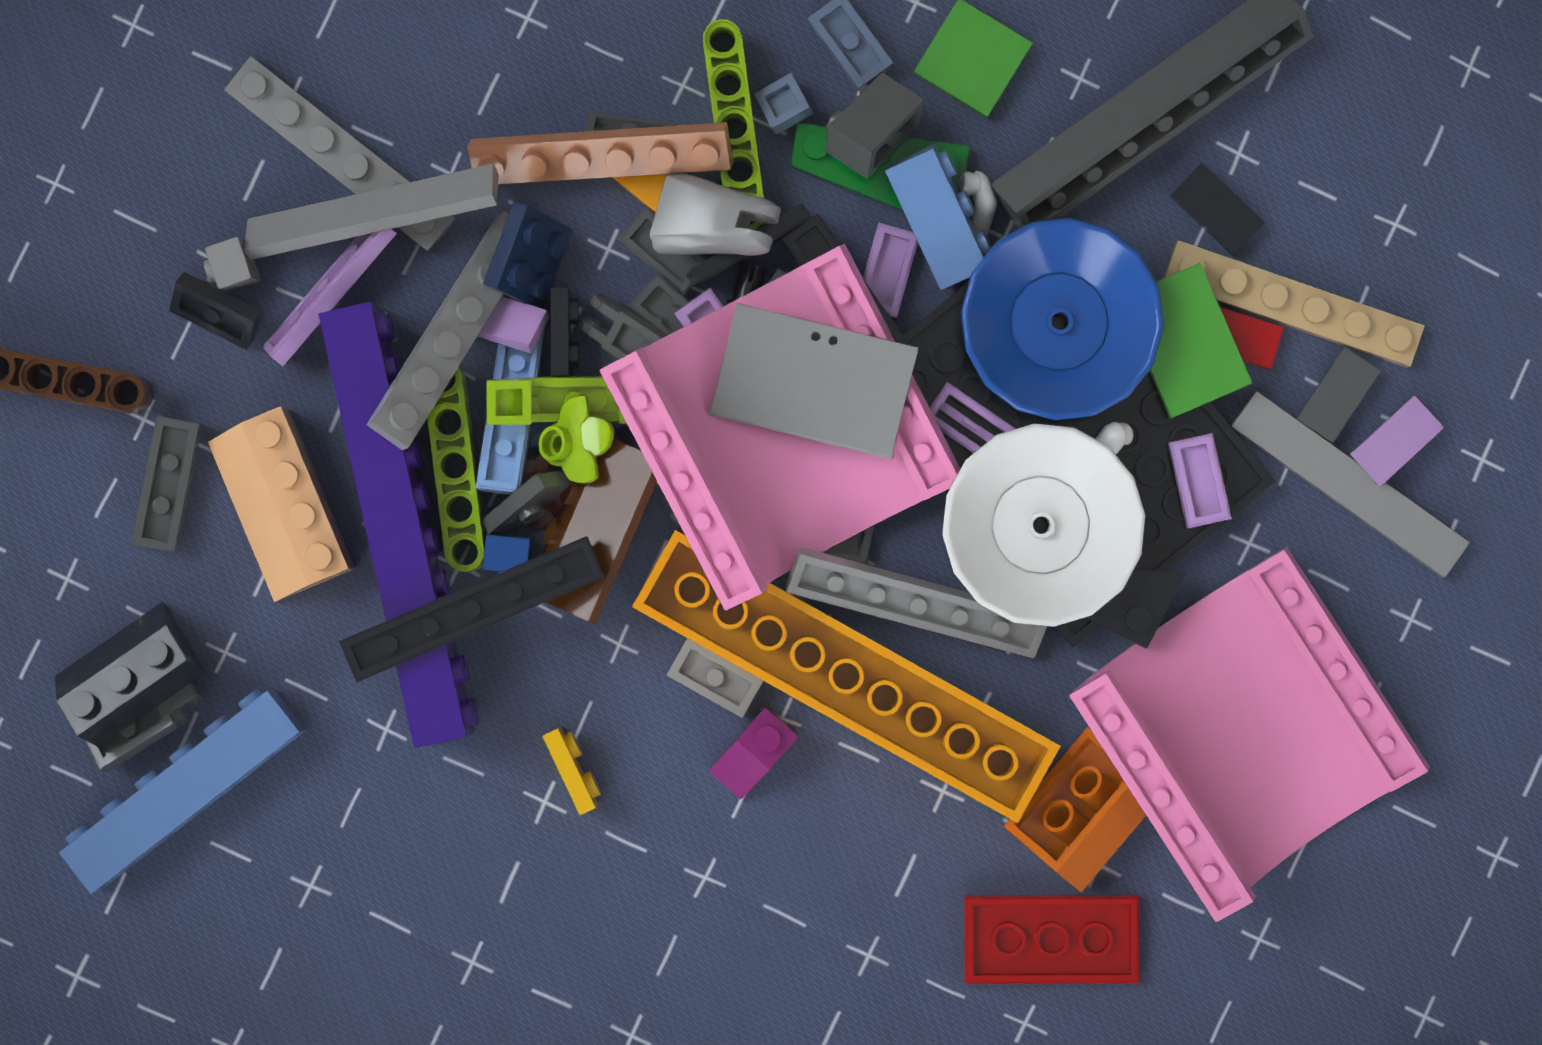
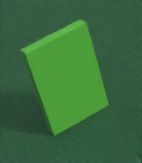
(1196, 350)

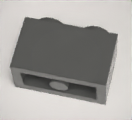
(873, 125)

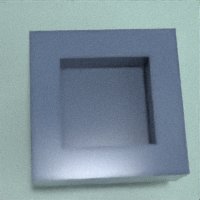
(783, 103)

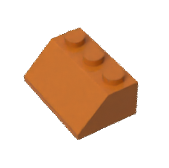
(1079, 813)

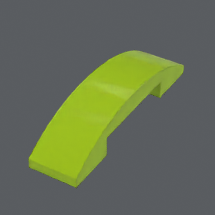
(541, 399)

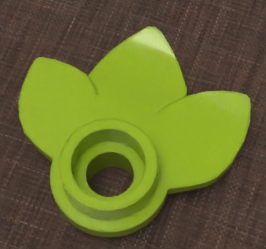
(576, 441)

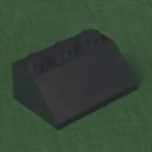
(127, 676)

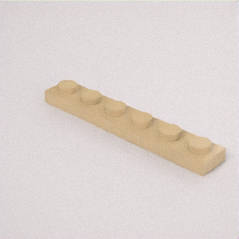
(1302, 306)

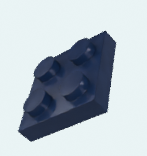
(527, 256)

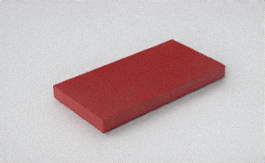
(1051, 939)

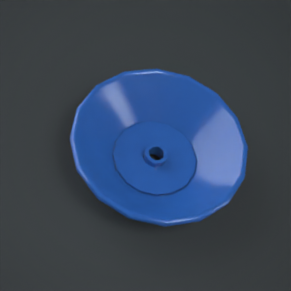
(1108, 308)

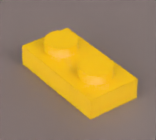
(580, 786)

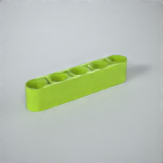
(734, 106)
(465, 486)

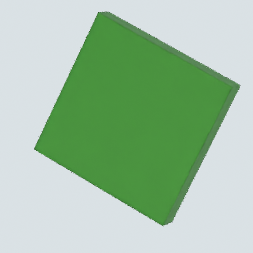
(972, 58)

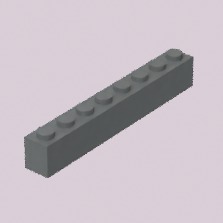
(1152, 110)

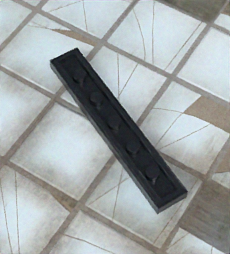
(471, 609)

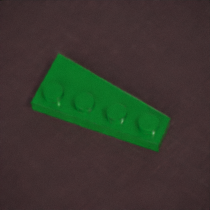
(812, 159)

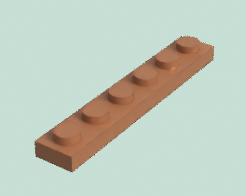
(605, 153)

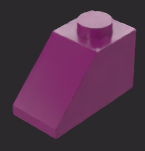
(753, 752)

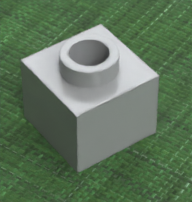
(230, 265)

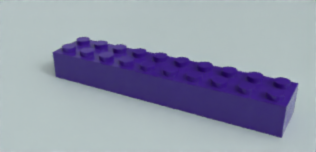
(396, 519)

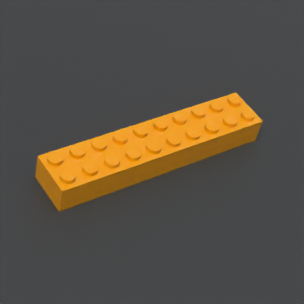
(854, 682)

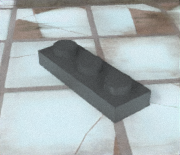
(166, 484)

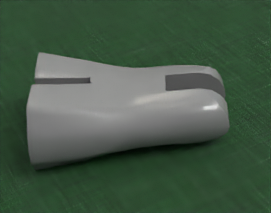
(709, 219)

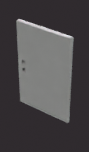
(825, 389)

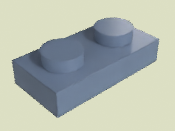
(850, 42)

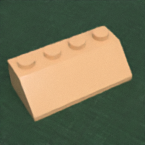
(281, 503)

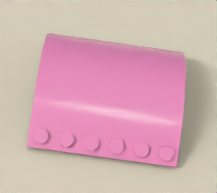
(760, 492)
(1247, 729)

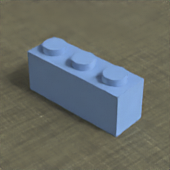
(938, 214)

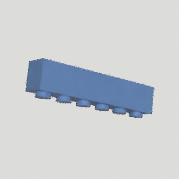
(182, 790)

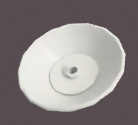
(1090, 534)

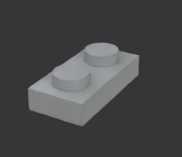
(714, 678)

